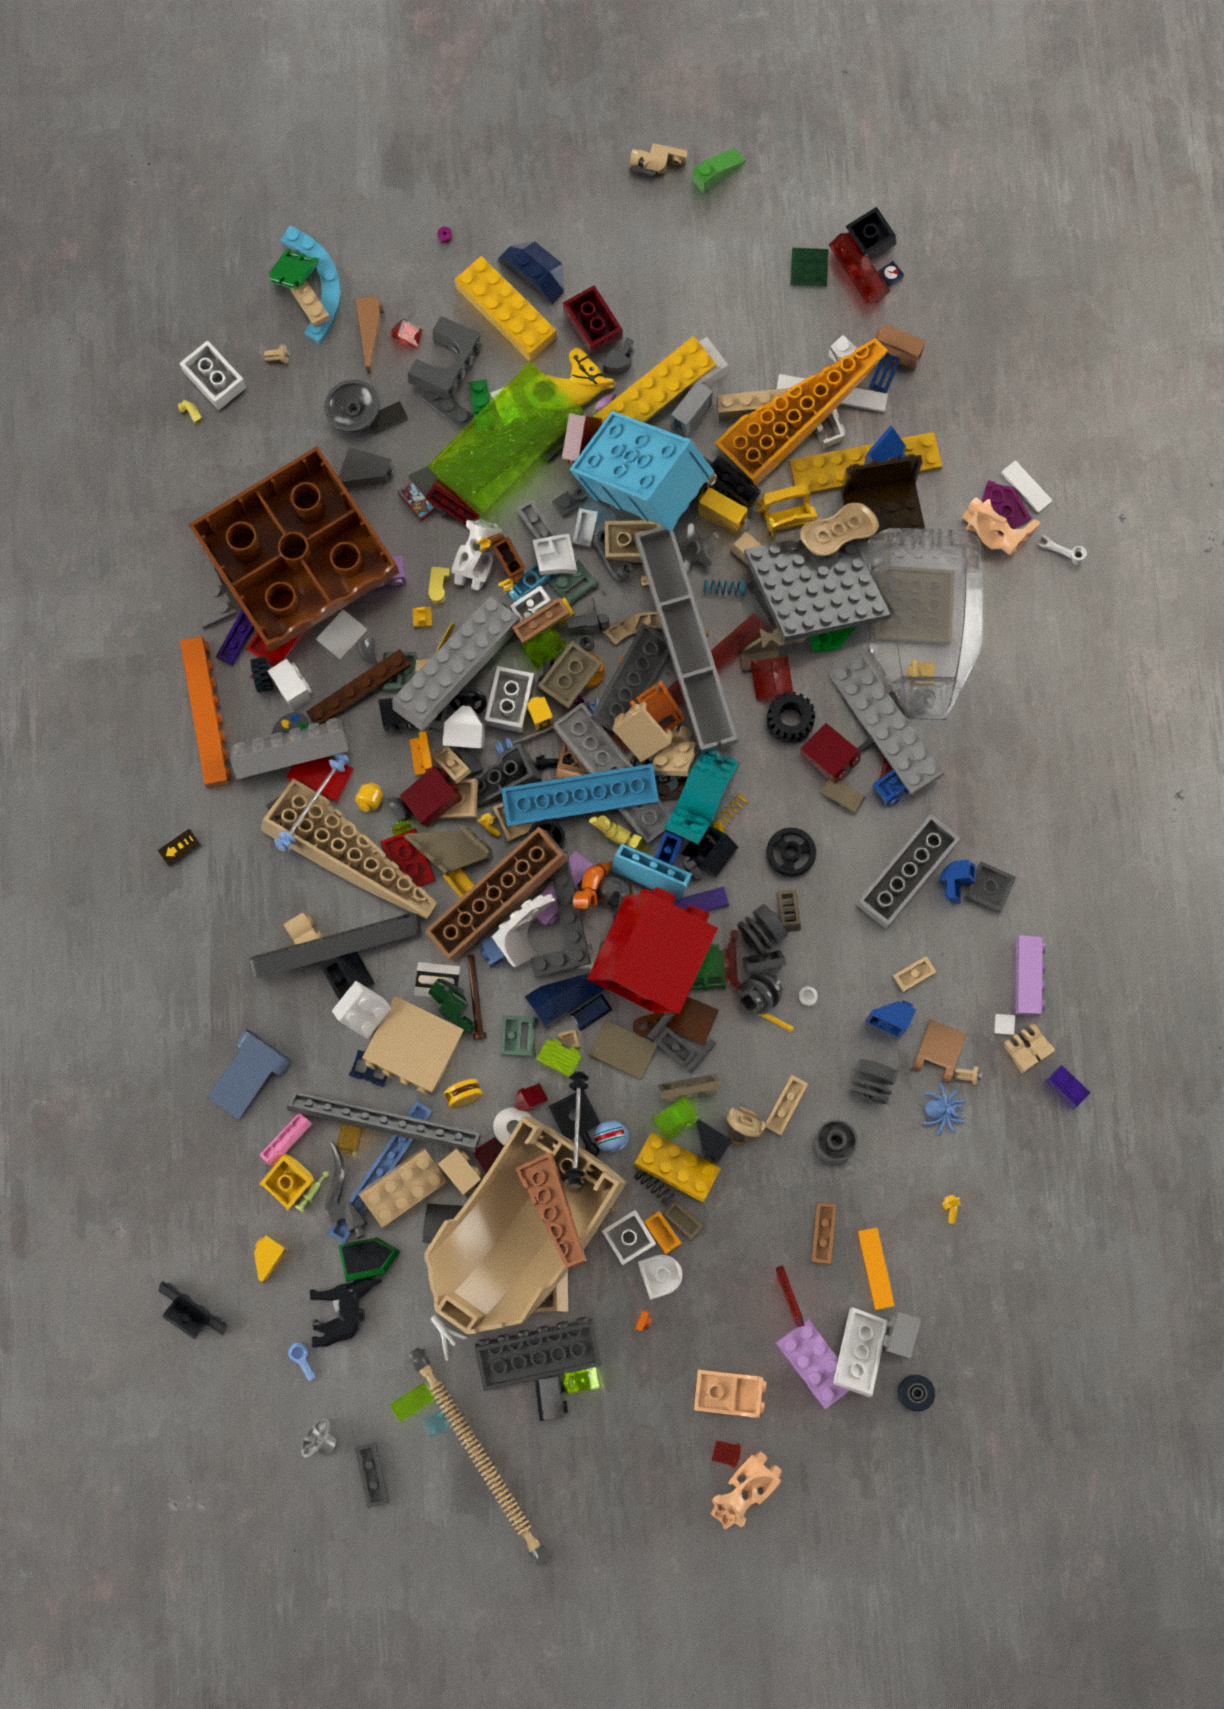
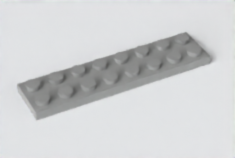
(886, 724)
(600, 754)

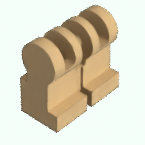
(1028, 1057)

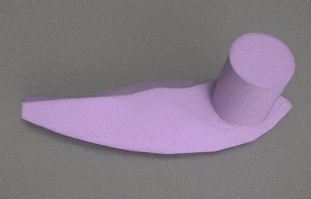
(603, 402)

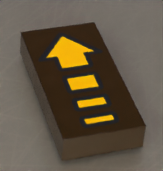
(179, 847)

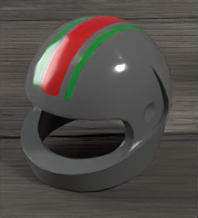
(612, 892)

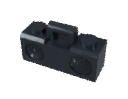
(735, 482)

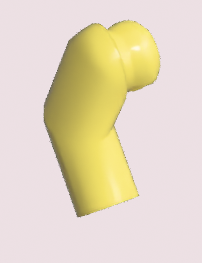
(191, 408)

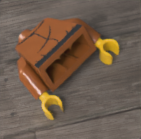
(508, 557)

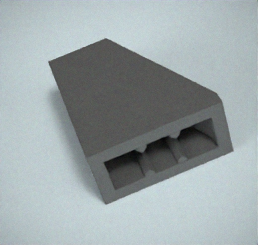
(365, 469)

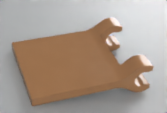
(941, 1048)

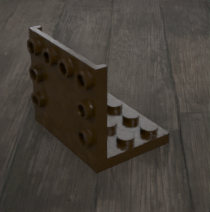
(887, 490)

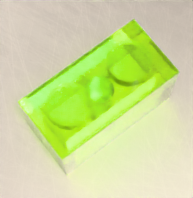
(543, 646)
(675, 1118)

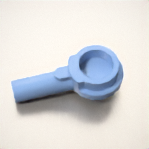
(298, 1354)

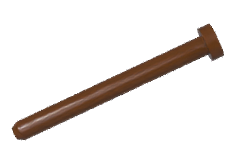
(479, 1034)

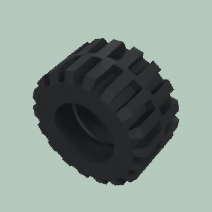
(795, 702)

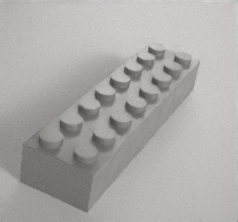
(455, 663)

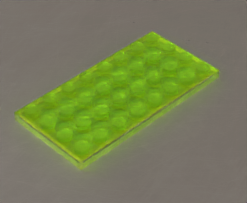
(504, 439)

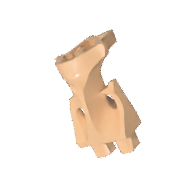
(986, 522)
(732, 1507)

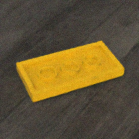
(677, 1167)

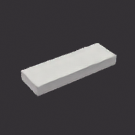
(1026, 487)

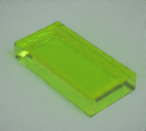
(411, 1402)

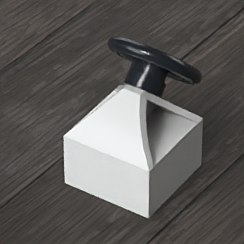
(465, 726)

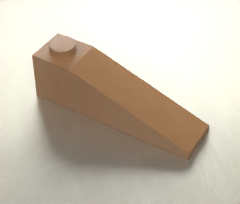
(369, 318)

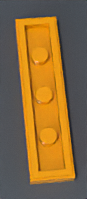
(876, 1268)

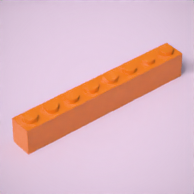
(205, 713)

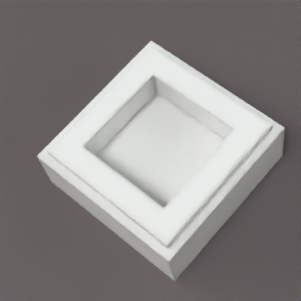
(1004, 1024)

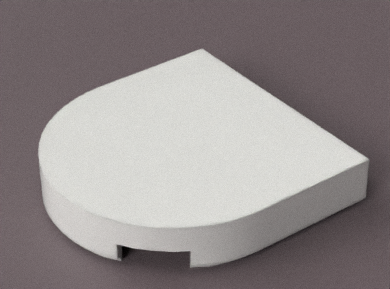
(660, 1275)

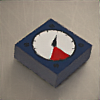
(891, 273)

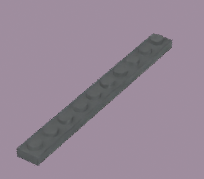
(384, 1121)

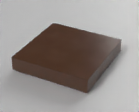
(694, 1021)

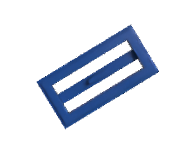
(878, 387)

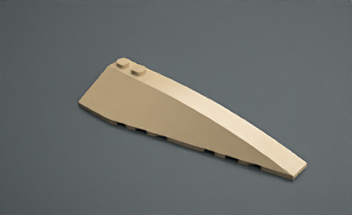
(340, 848)

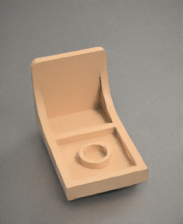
(729, 1393)

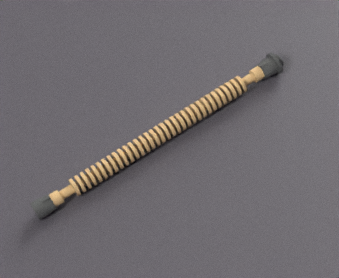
(421, 1364)

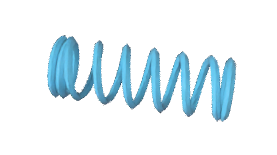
(742, 587)

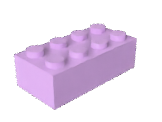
(812, 1362)

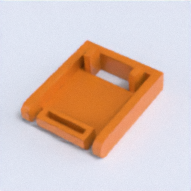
(660, 705)

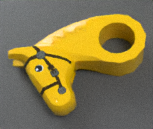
(585, 378)

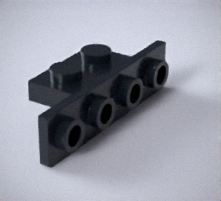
(187, 1314)

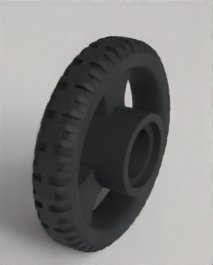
(787, 868)

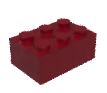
(592, 320)

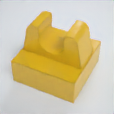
(422, 617)

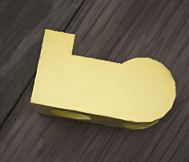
(437, 584)

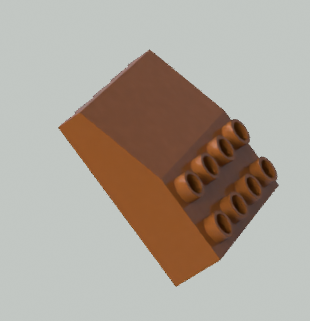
(294, 549)

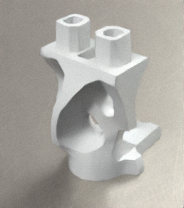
(473, 565)

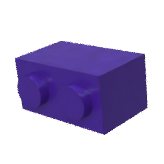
(1067, 1086)

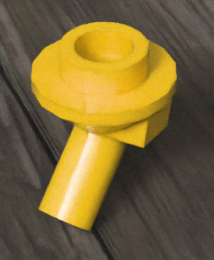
(487, 821)
(951, 1202)

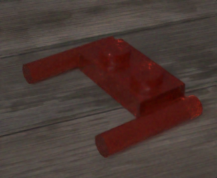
(731, 956)

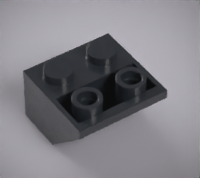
(344, 971)

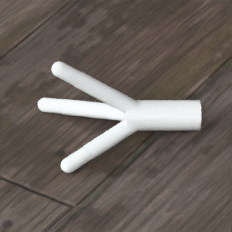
(445, 1334)

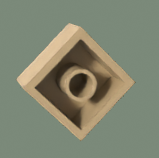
(460, 1172)

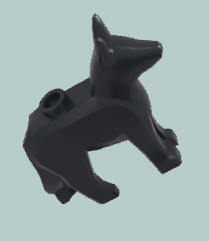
(347, 1306)

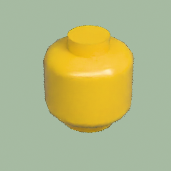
(369, 797)

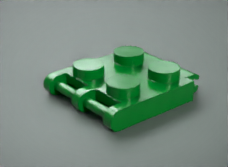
(291, 270)
(711, 970)

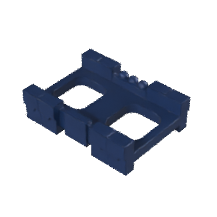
(368, 1074)

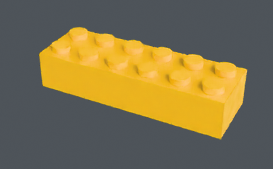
(505, 309)

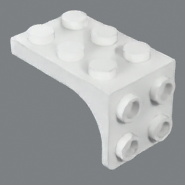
(513, 934)

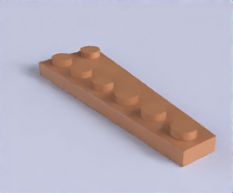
(548, 1195)

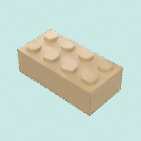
(402, 1187)

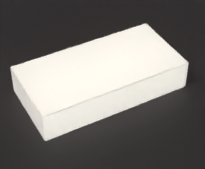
(585, 528)

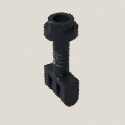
(541, 762)

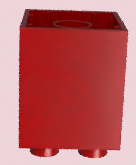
(653, 951)

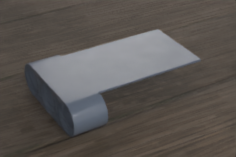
(247, 1073)

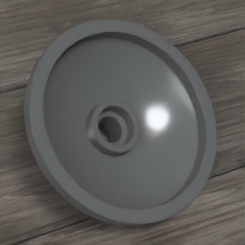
(352, 396)

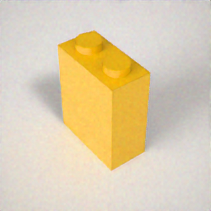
(722, 511)

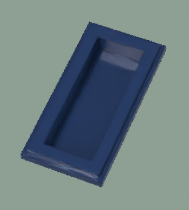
(591, 1012)

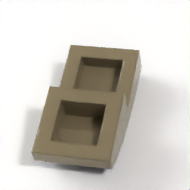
(844, 795)

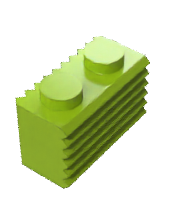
(558, 1057)

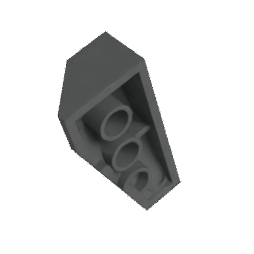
(511, 769)

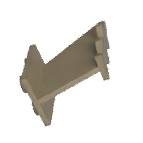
(764, 647)
(450, 849)

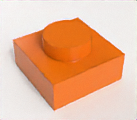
(644, 1321)

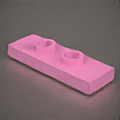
(285, 1139)

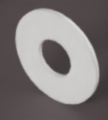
(503, 1119)

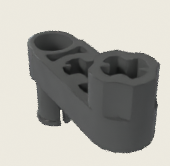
(618, 568)

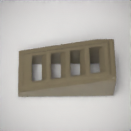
(790, 923)

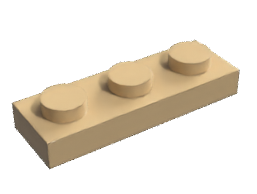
(311, 304)
(786, 1105)

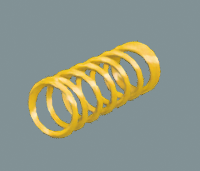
(717, 825)

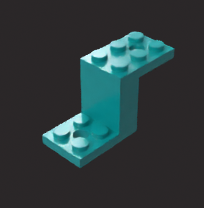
(701, 795)

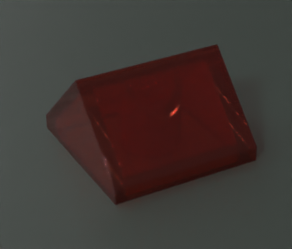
(771, 677)

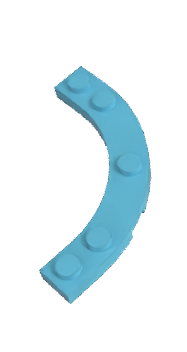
(328, 276)

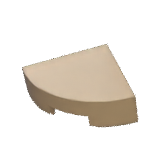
(569, 1038)

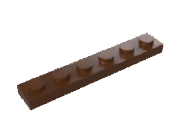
(359, 688)

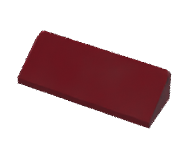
(449, 502)

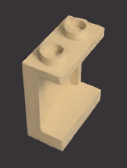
(641, 732)

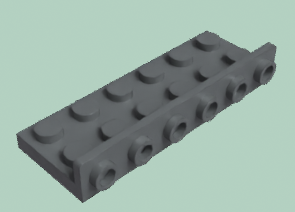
(537, 1353)

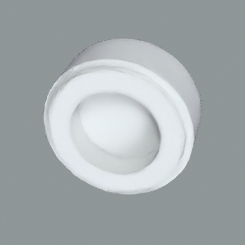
(807, 996)

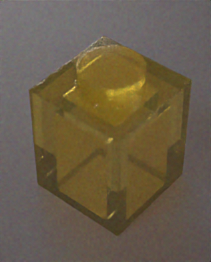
(349, 1138)

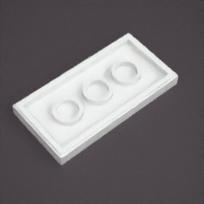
(860, 1352)

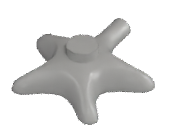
(696, 547)

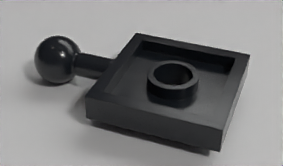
(587, 1120)

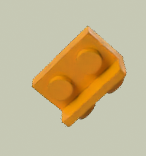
(421, 754)

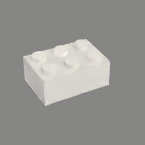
(213, 375)
(509, 699)

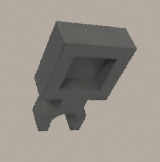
(567, 503)

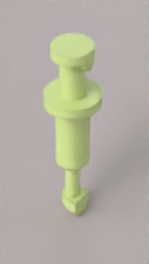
(311, 1192)

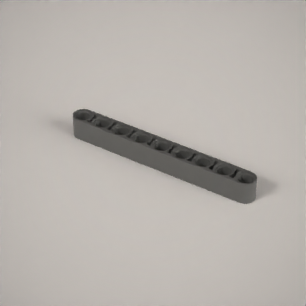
(335, 945)

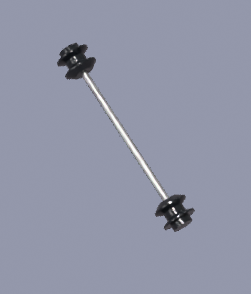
(575, 1174)

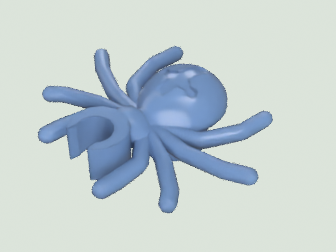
(943, 1109)

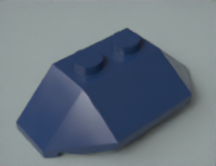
(536, 269)

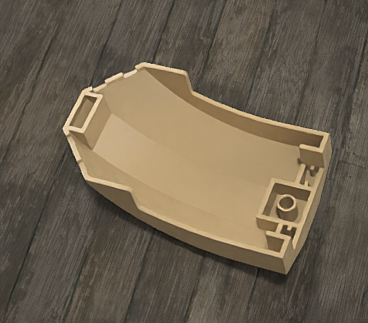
(496, 1254)

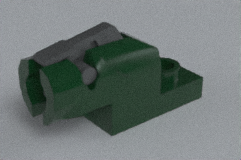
(452, 1003)

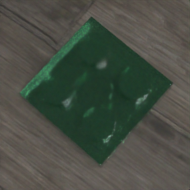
(809, 266)

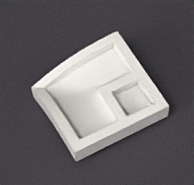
(555, 555)

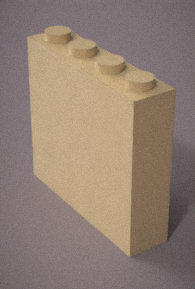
(413, 1046)

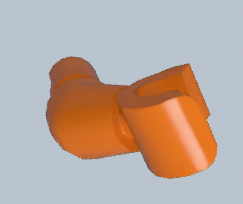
(590, 882)

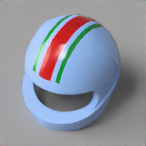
(611, 1136)

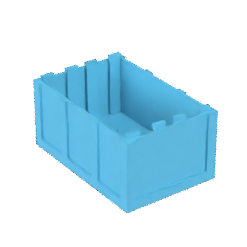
(642, 469)

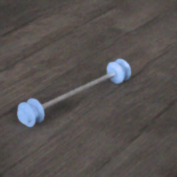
(506, 744)
(286, 837)

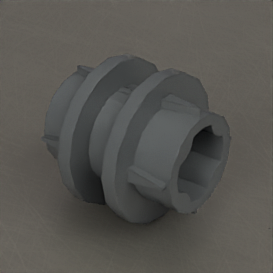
(760, 993)

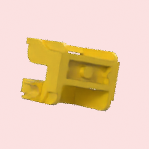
(788, 518)

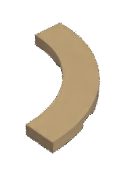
(629, 626)

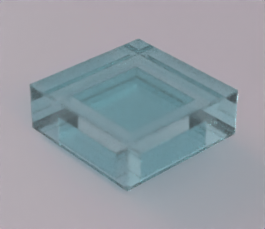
(435, 1424)

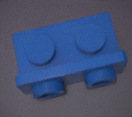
(890, 788)

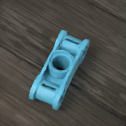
(521, 588)

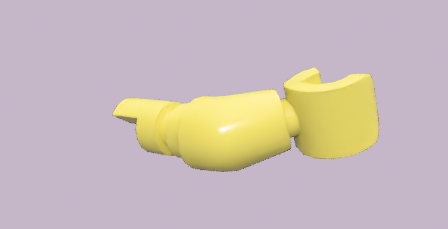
(619, 834)

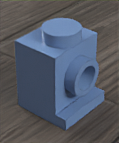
(491, 951)

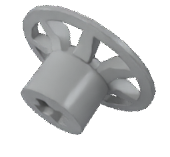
(321, 1442)

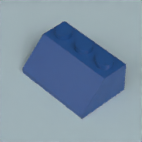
(892, 1017)

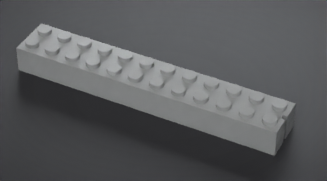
(686, 639)

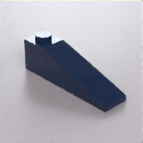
(561, 998)

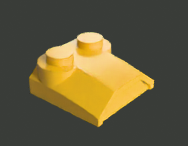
(287, 1181)

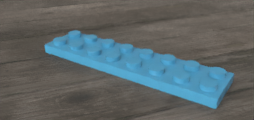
(580, 795)

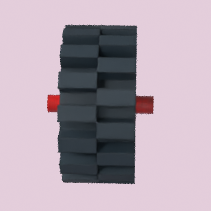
(260, 674)

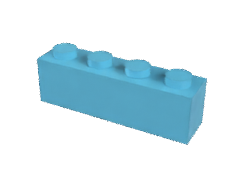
(650, 871)

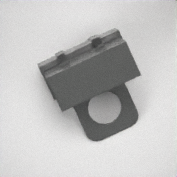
(588, 623)

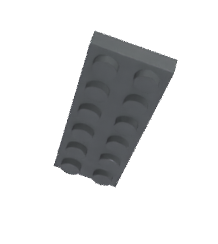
(633, 675)

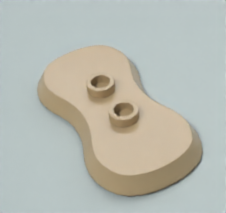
(829, 534)

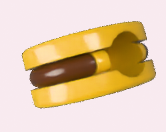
(463, 1093)

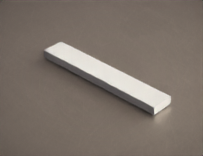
(857, 398)

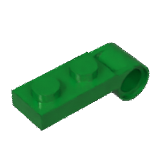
(479, 395)

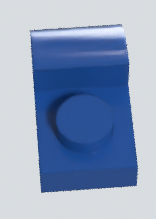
(955, 875)

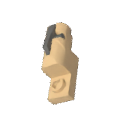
(657, 159)

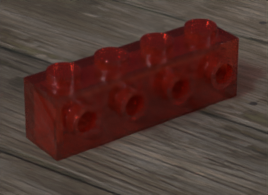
(859, 269)

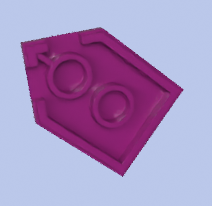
(1006, 504)

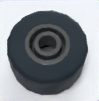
(911, 1388)

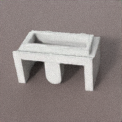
(838, 429)

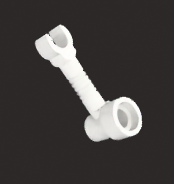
(1077, 551)

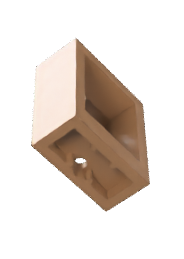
(901, 345)

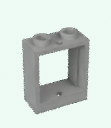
(691, 409)

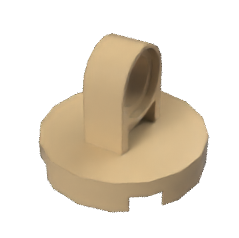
(745, 1123)

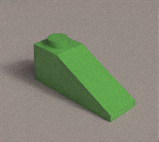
(716, 169)

